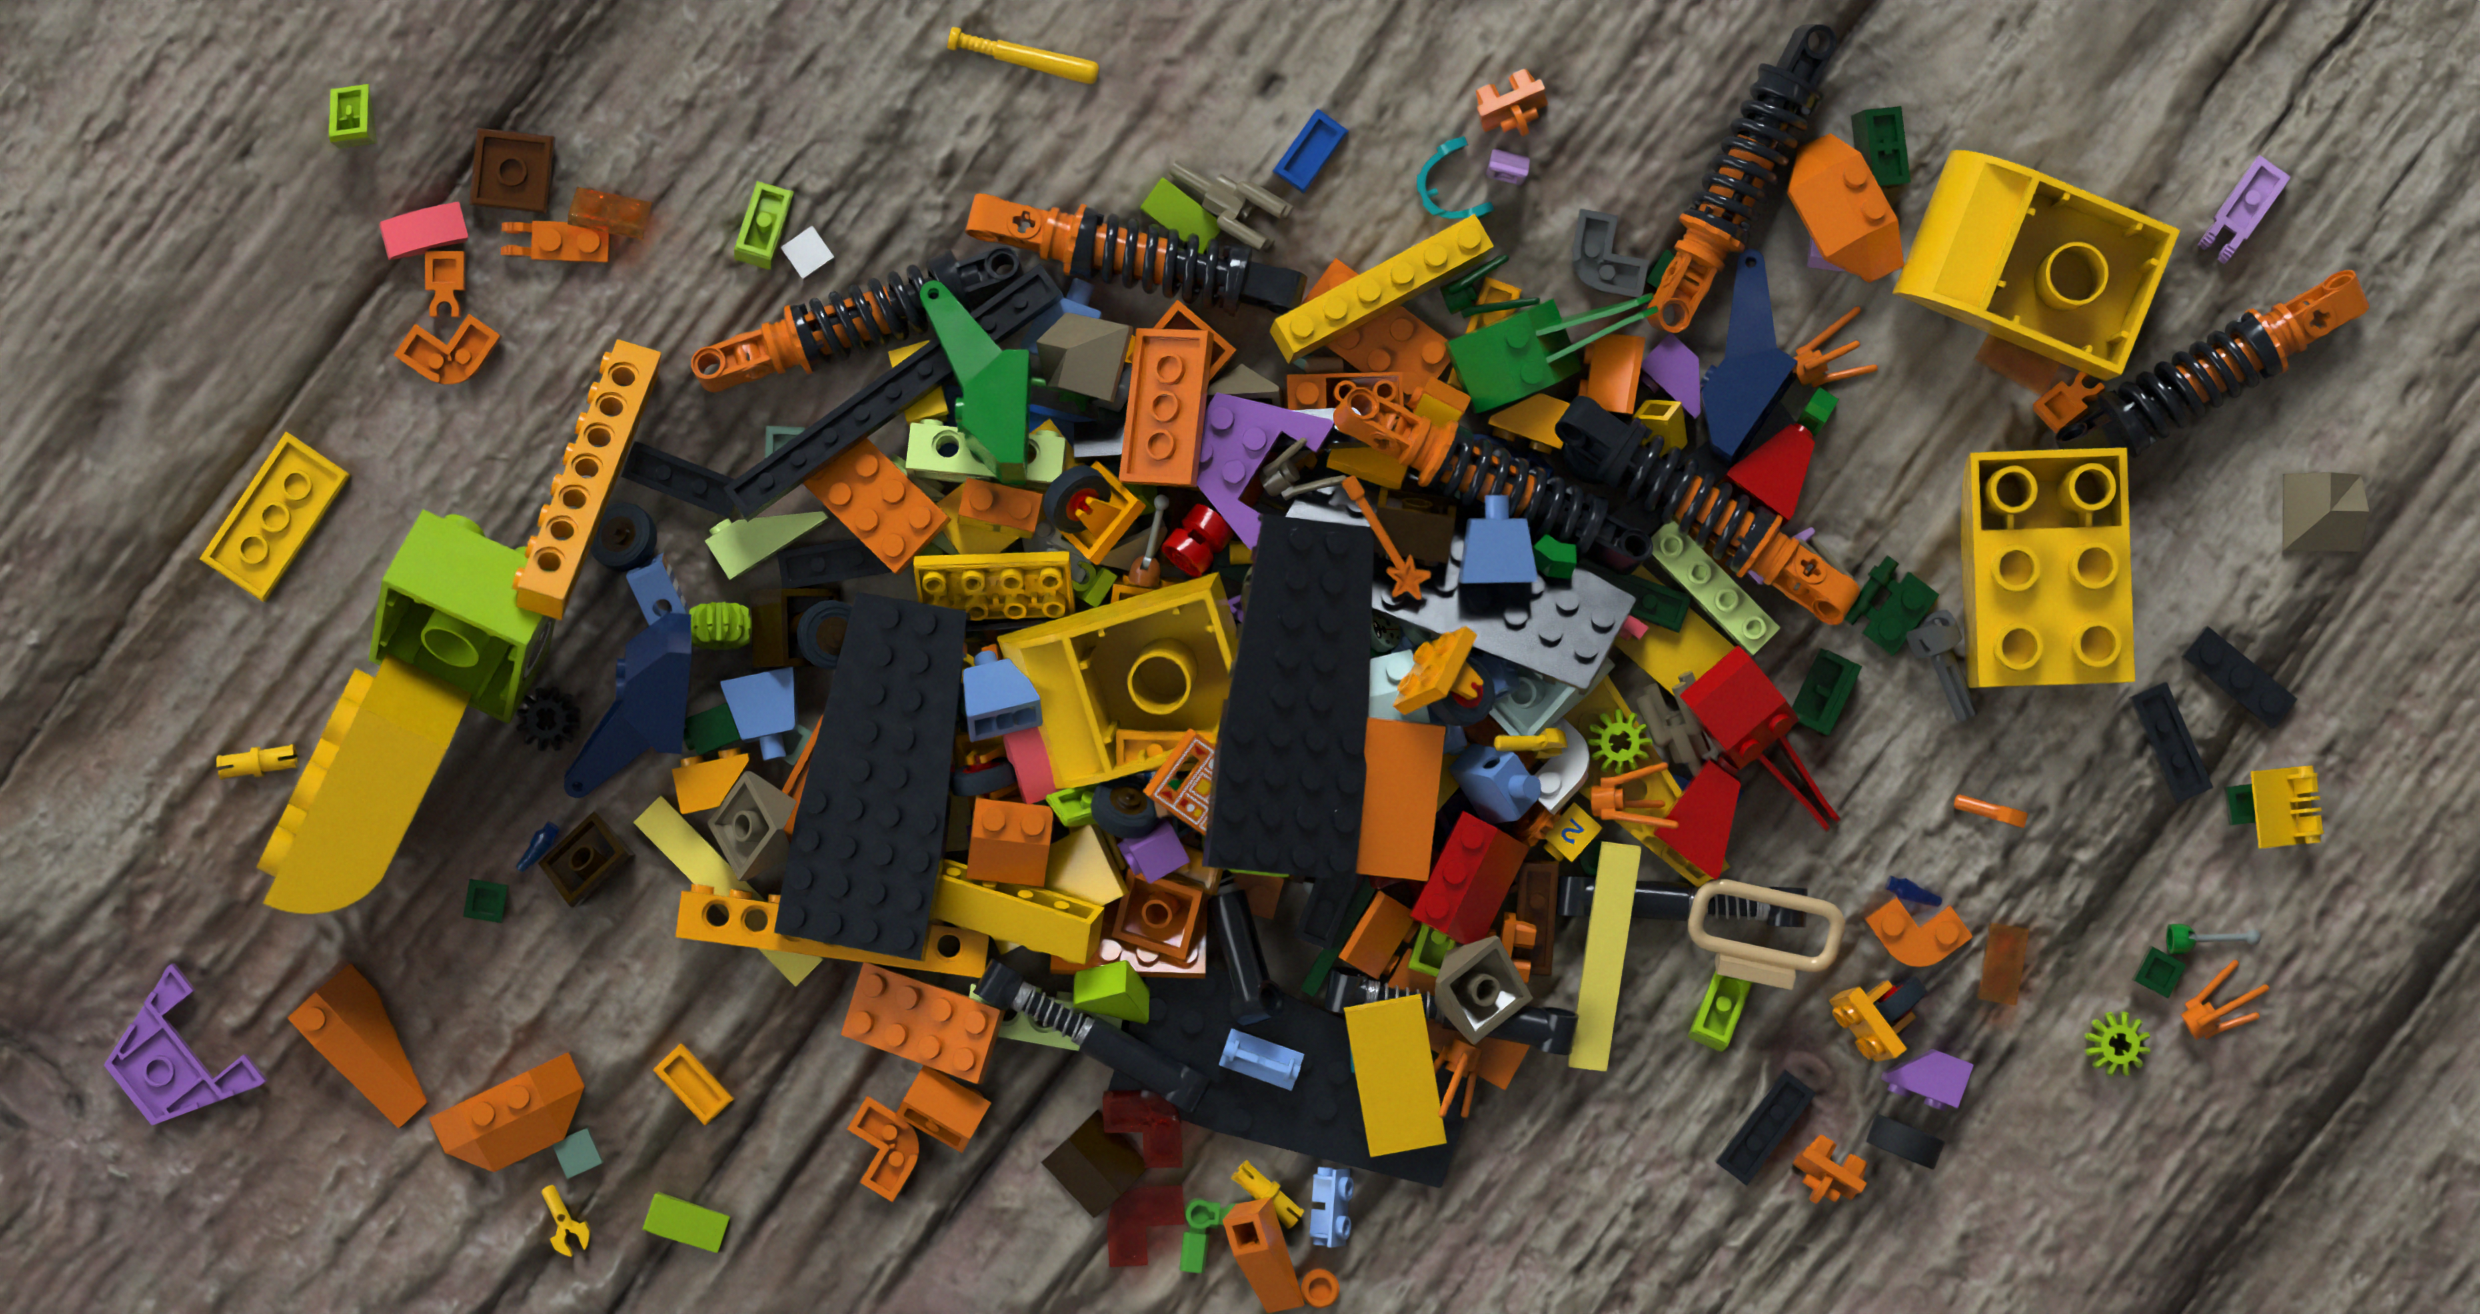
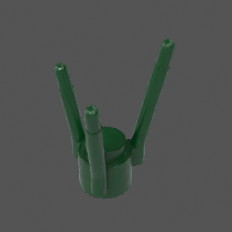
(1461, 293)

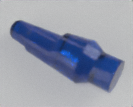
(539, 844)
(1909, 890)

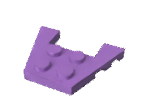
(1234, 447)
(160, 1067)

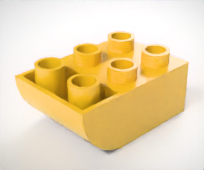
(2036, 262)
(2047, 568)
(1127, 666)
(361, 787)

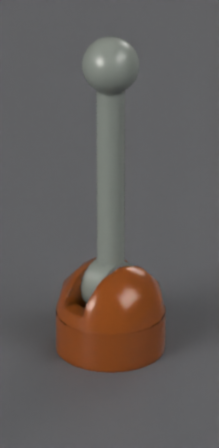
(1145, 568)

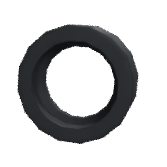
(1905, 1141)

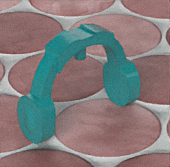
(1445, 150)

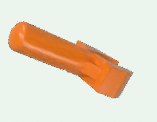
(1992, 811)

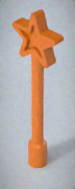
(1404, 573)

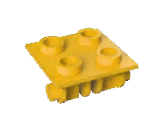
(2285, 806)

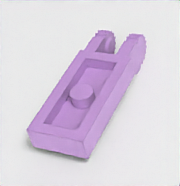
(2246, 205)

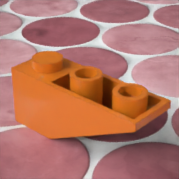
(1328, 390)
(1263, 1254)

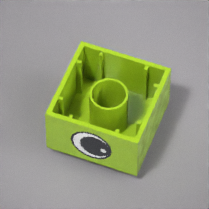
(456, 616)

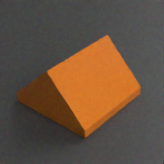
(1159, 914)

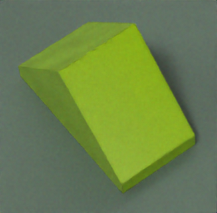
(351, 117)
(1113, 992)

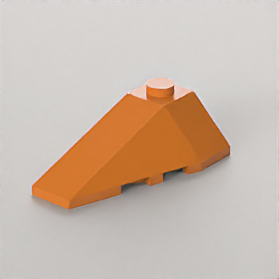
(356, 1036)

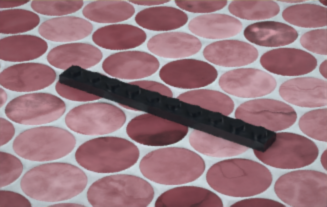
(884, 399)

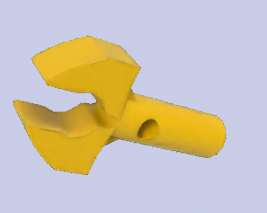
(1545, 745)
(564, 1222)

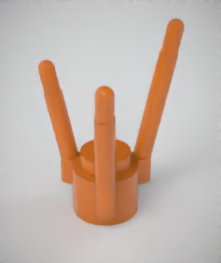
(1813, 364)
(1610, 801)
(2202, 1019)
(1461, 1060)

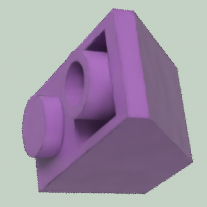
(1675, 373)
(1154, 853)
(1932, 1075)

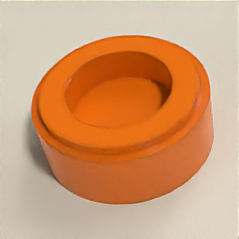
(1320, 1288)

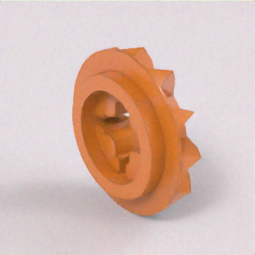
(1534, 824)

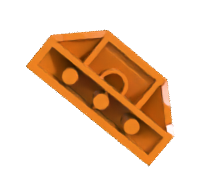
(1845, 209)
(513, 1116)

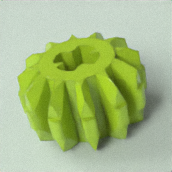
(720, 626)
(1616, 729)
(2127, 1034)

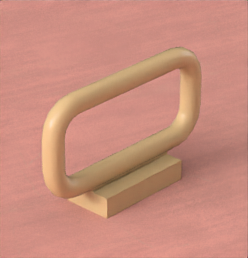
(1758, 962)

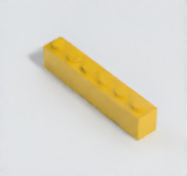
(1381, 288)
(1020, 914)

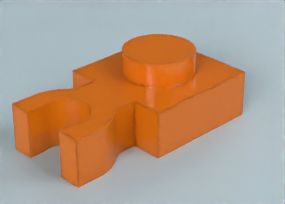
(445, 275)
(2066, 404)

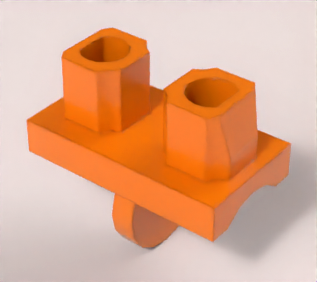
(1513, 108)
(1516, 934)
(1826, 1176)

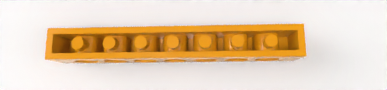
(551, 591)
(695, 925)

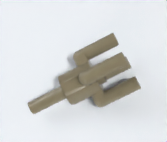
(1235, 204)
(1677, 730)

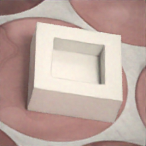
(807, 252)

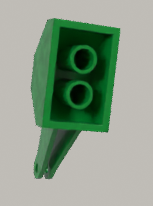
(1526, 351)
(993, 386)

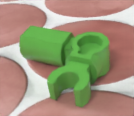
(1195, 1242)

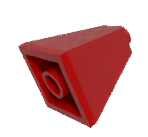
(1774, 472)

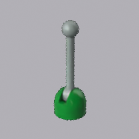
(2182, 938)

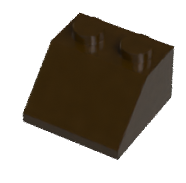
(1416, 525)
(776, 622)

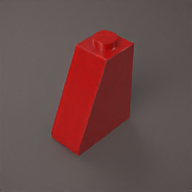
(1704, 816)

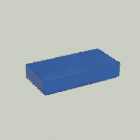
(1310, 151)

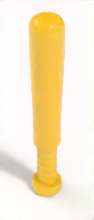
(1033, 58)

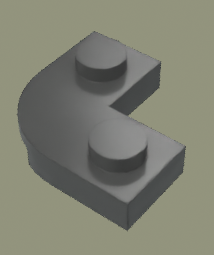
(1597, 264)

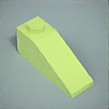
(748, 544)

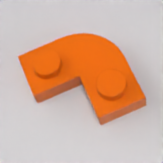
(449, 362)
(1915, 944)
(896, 1143)

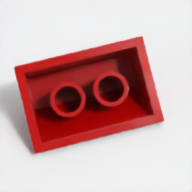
(1469, 880)

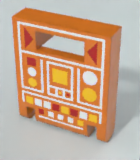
(1193, 795)

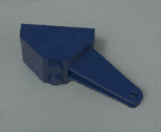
(1753, 372)
(646, 706)

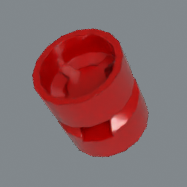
(1201, 536)

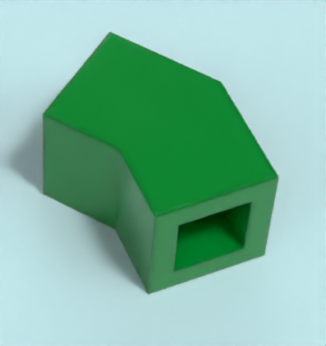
(1817, 410)
(1554, 558)

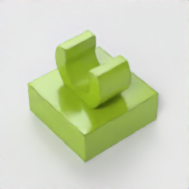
(1095, 585)

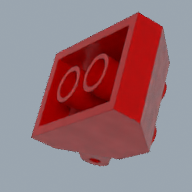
(1745, 716)

